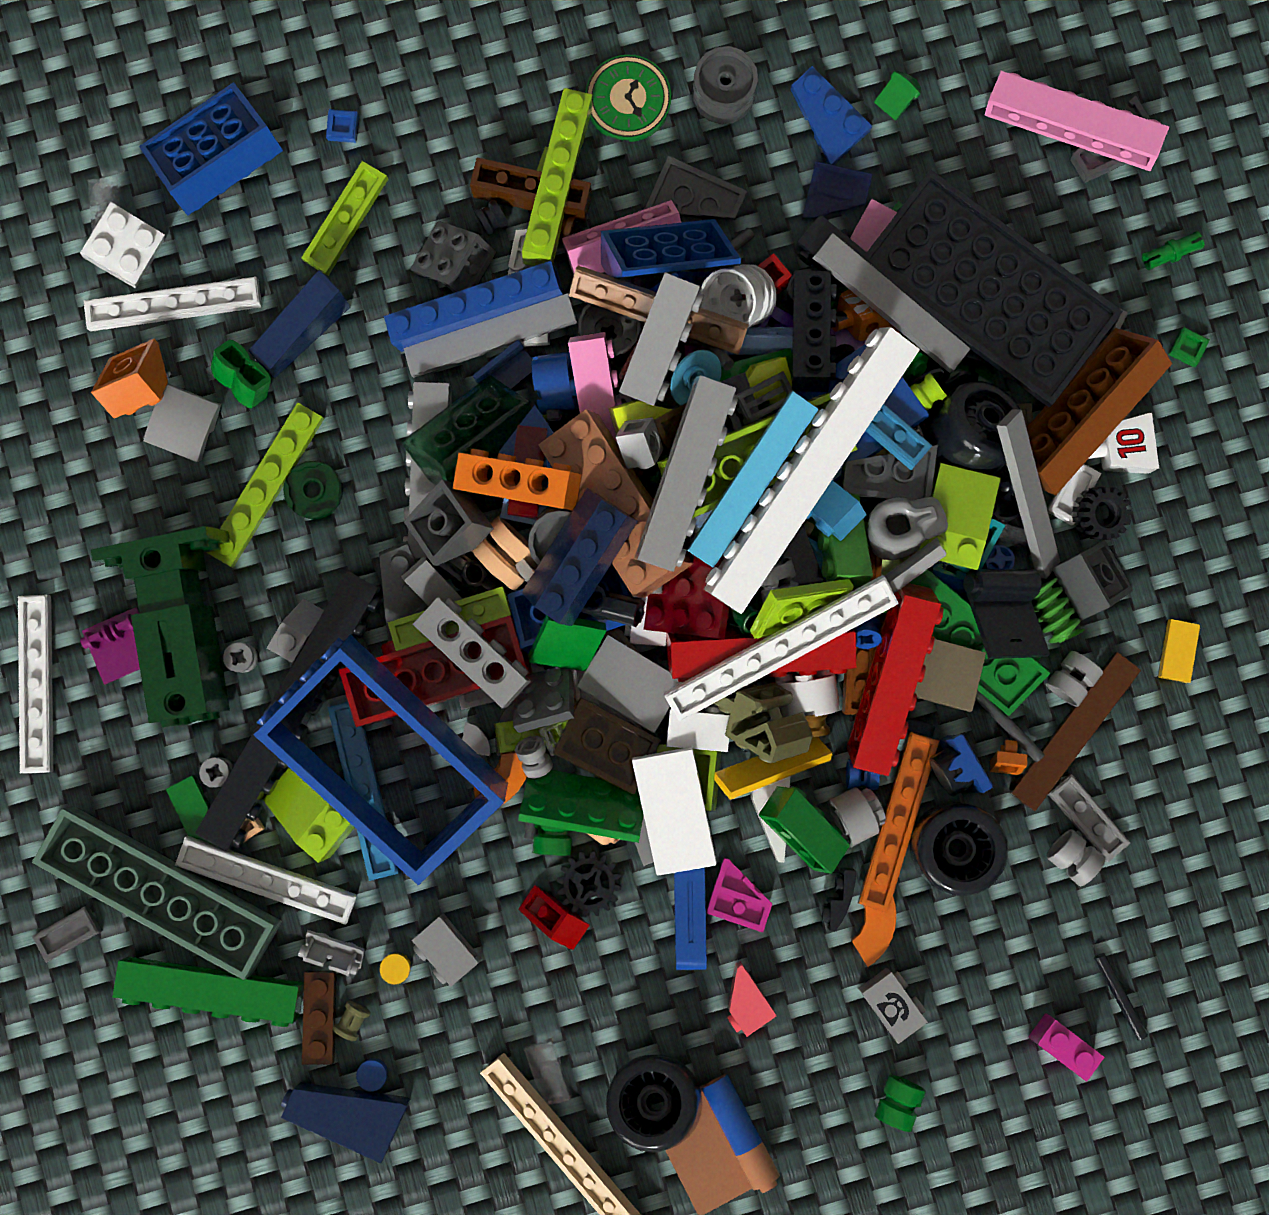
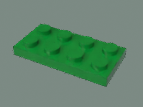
(582, 806)

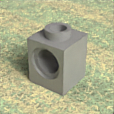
(639, 443)

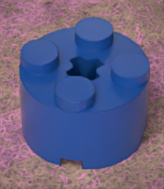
(554, 382)

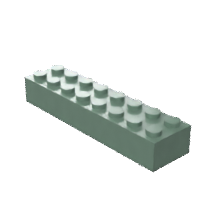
(157, 892)

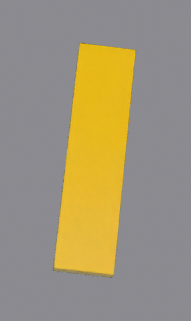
(756, 773)

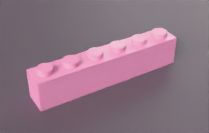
(1076, 120)

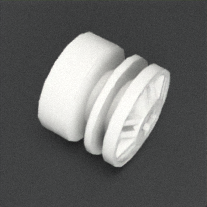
(725, 288)

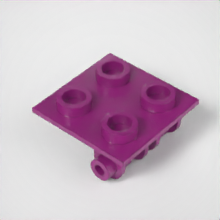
(113, 646)

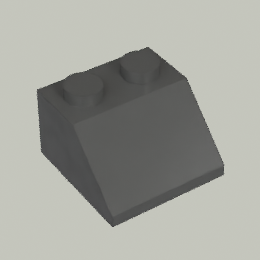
(447, 523)
(1092, 580)

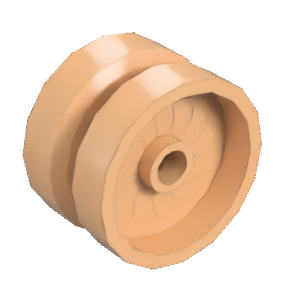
(503, 556)

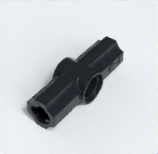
(481, 579)
(615, 607)

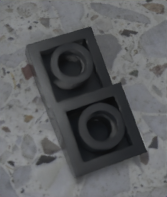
(837, 907)

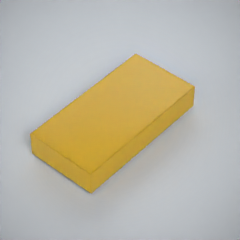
(1179, 651)

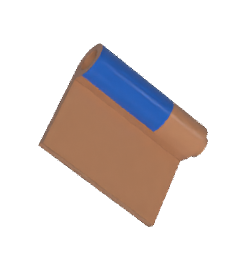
(723, 1151)

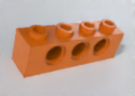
(561, 489)

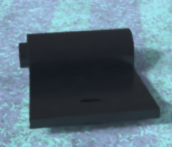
(1005, 611)

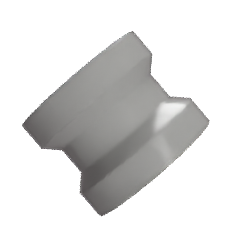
(246, 659)
(220, 772)

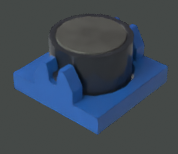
(958, 767)

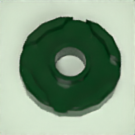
(301, 477)

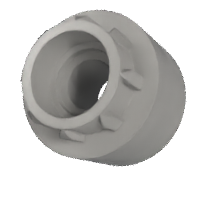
(857, 814)

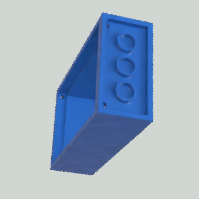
(345, 799)

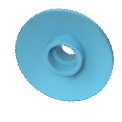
(694, 364)

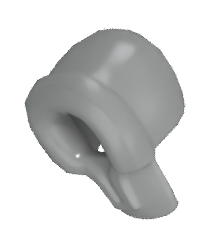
(888, 529)

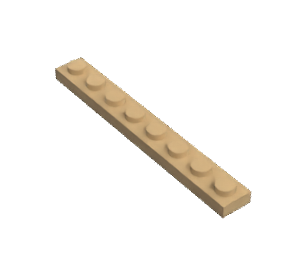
(556, 1138)

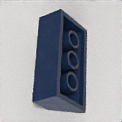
(578, 558)

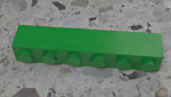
(208, 990)

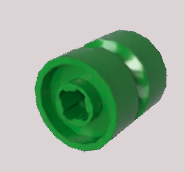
(551, 841)
(900, 1102)

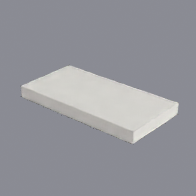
(674, 811)

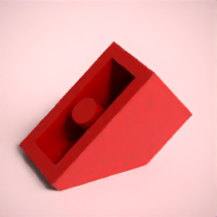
(553, 918)

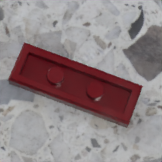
(526, 447)

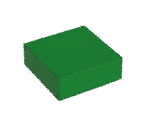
(1189, 347)

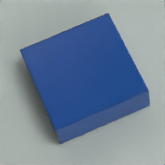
(342, 125)

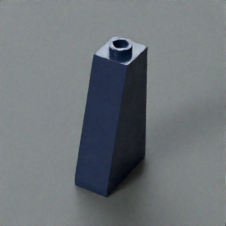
(299, 324)
(347, 1116)

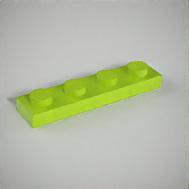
(345, 218)
(479, 607)

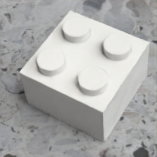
(122, 245)
(701, 730)

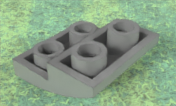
(182, 423)

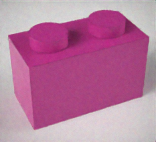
(1066, 1047)

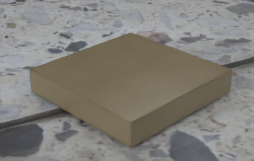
(951, 675)

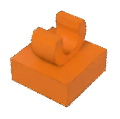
(1008, 760)

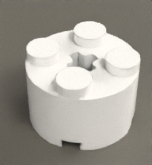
(810, 693)

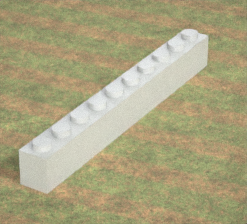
(811, 468)

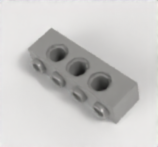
(433, 626)

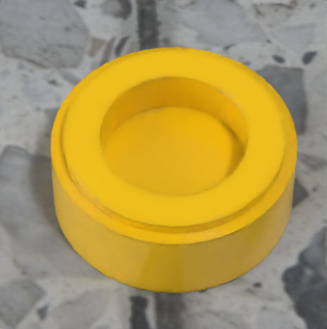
(395, 968)

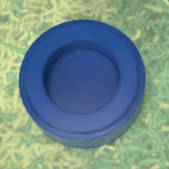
(372, 1074)

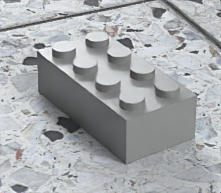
(660, 338)

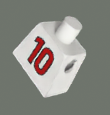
(1130, 447)

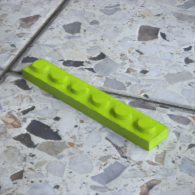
(267, 482)

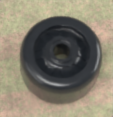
(967, 426)
(981, 853)
(630, 1106)

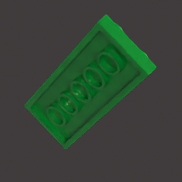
(1003, 680)

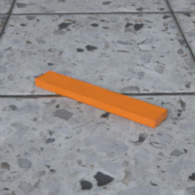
(899, 823)

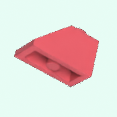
(747, 1003)

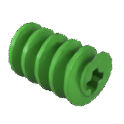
(1055, 614)

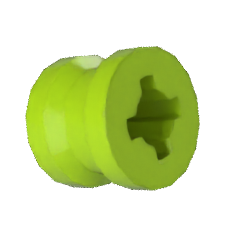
(928, 391)

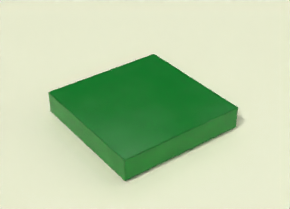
(567, 645)

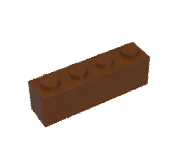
(519, 185)

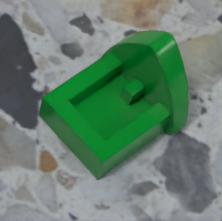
(898, 94)

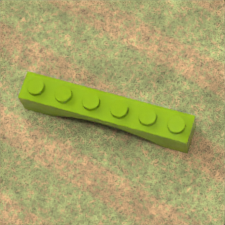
(556, 177)

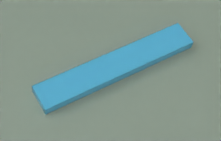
(752, 479)

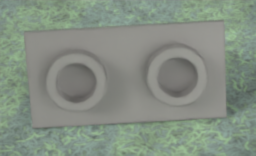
(345, 956)

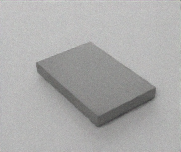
(629, 683)

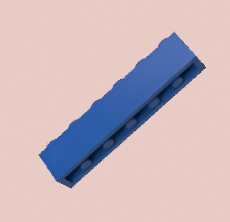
(473, 305)

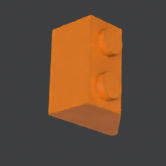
(132, 380)

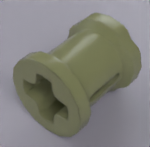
(350, 1031)

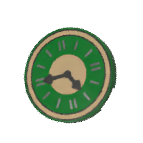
(629, 97)

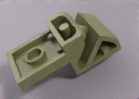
(749, 724)

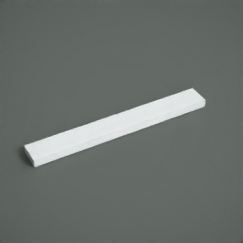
(781, 648)

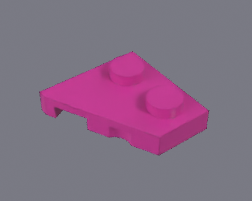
(738, 899)

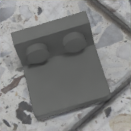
(453, 257)

